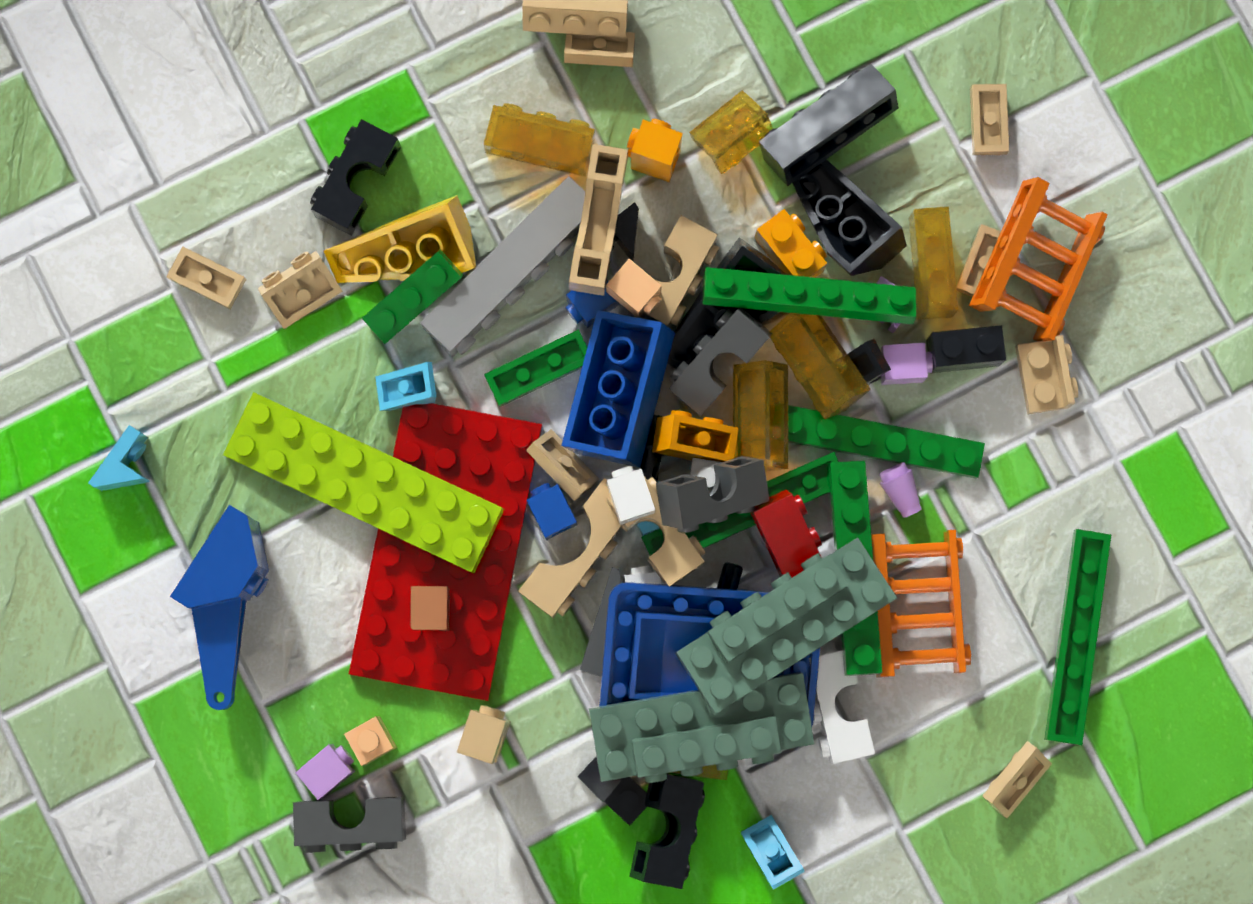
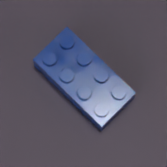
(618, 388)

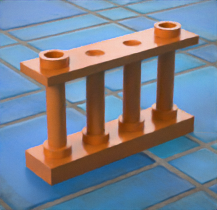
(1005, 260)
(889, 622)

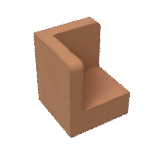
(430, 608)

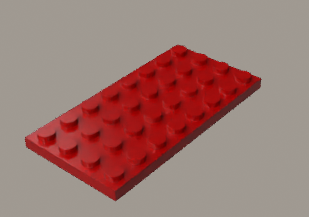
(491, 461)

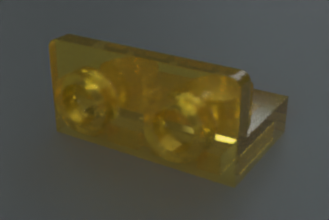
(732, 131)

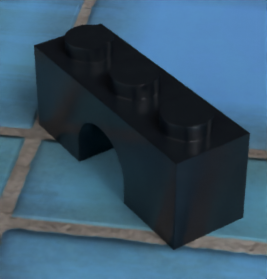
(365, 150)
(668, 858)

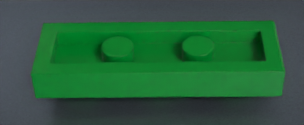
(412, 296)
(537, 368)

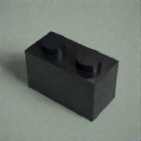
(967, 349)

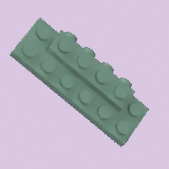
(785, 624)
(684, 734)

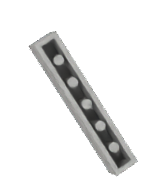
(507, 270)

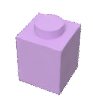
(907, 362)
(326, 770)

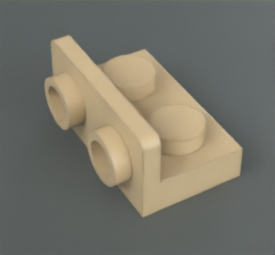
(299, 288)
(1046, 375)

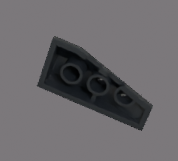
(848, 221)
(703, 318)

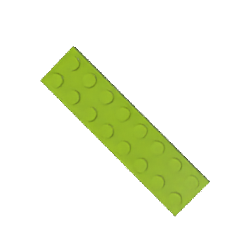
(364, 482)

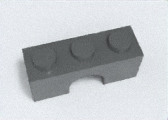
(697, 382)
(737, 489)
(317, 825)

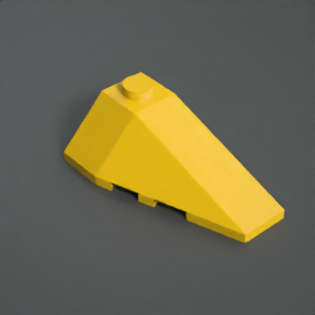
(405, 245)

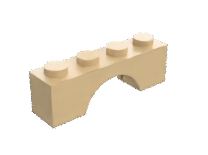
(598, 219)
(552, 586)

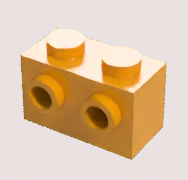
(655, 149)
(789, 247)
(692, 438)

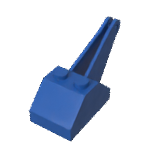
(216, 588)

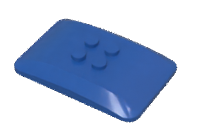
(656, 621)

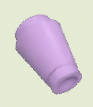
(901, 489)

